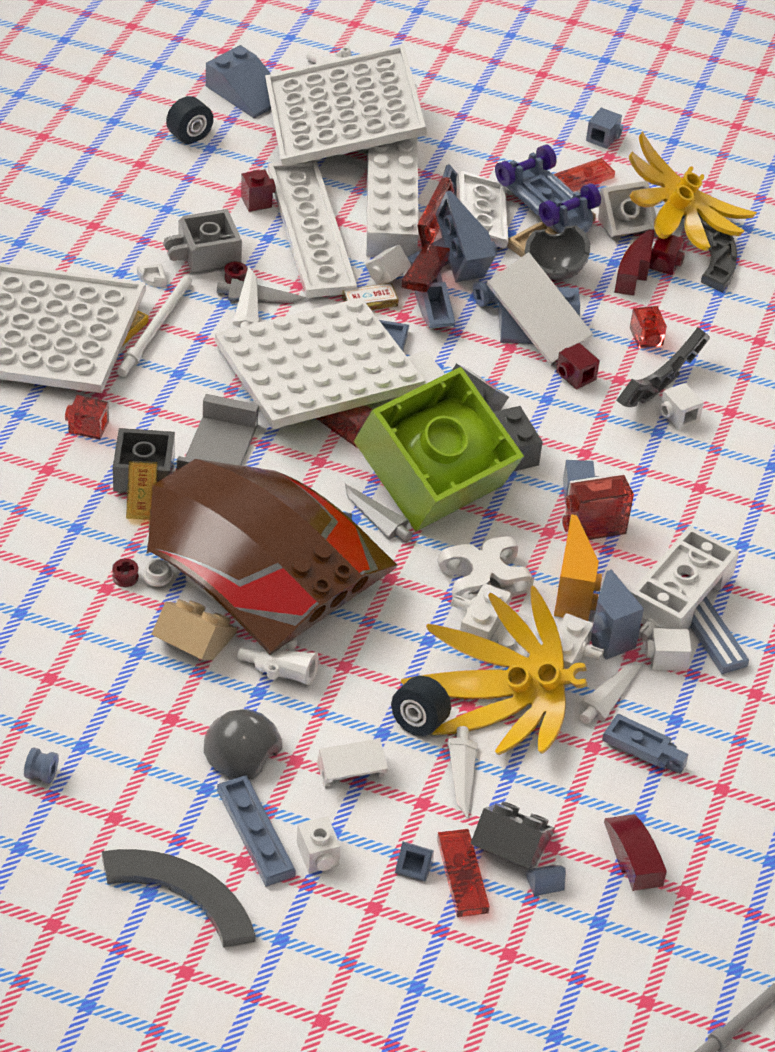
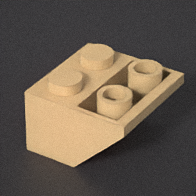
(193, 629)

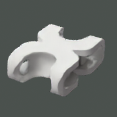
(486, 567)

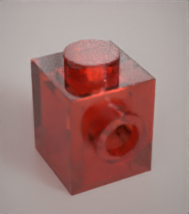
(648, 326)
(87, 417)

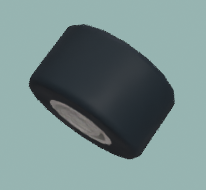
(189, 119)
(421, 705)

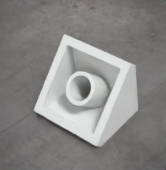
(620, 214)

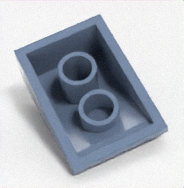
(240, 80)
(466, 237)

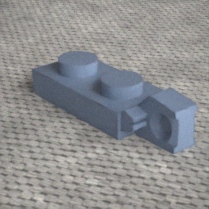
(645, 743)

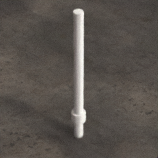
(134, 353)

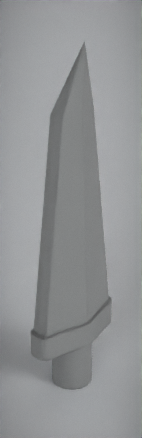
(265, 294)
(383, 518)

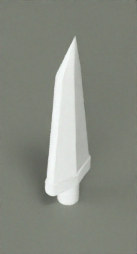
(248, 302)
(605, 697)
(463, 763)

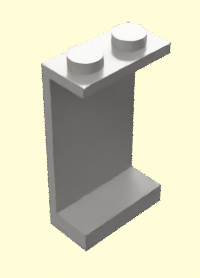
(223, 431)

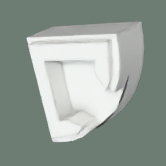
(152, 275)

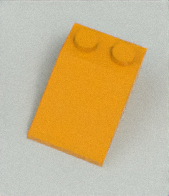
(578, 575)

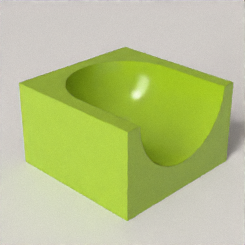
(438, 448)

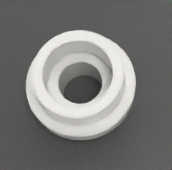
(157, 573)

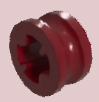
(235, 270)
(125, 580)

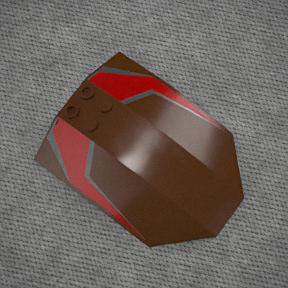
(262, 546)

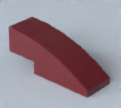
(634, 264)
(636, 852)

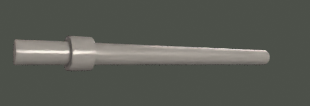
(722, 1036)

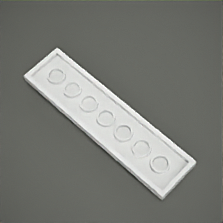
(312, 229)

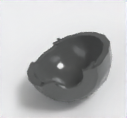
(559, 254)
(241, 743)

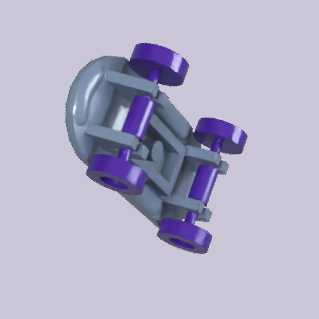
(548, 194)

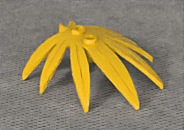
(681, 199)
(530, 680)

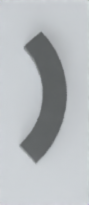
(723, 258)
(650, 386)
(188, 881)

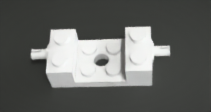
(672, 599)
(484, 622)

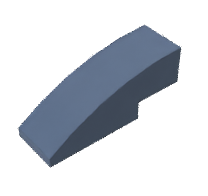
(436, 304)

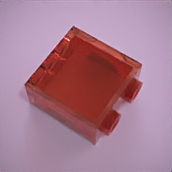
(600, 504)

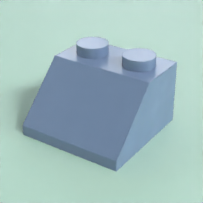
(616, 618)

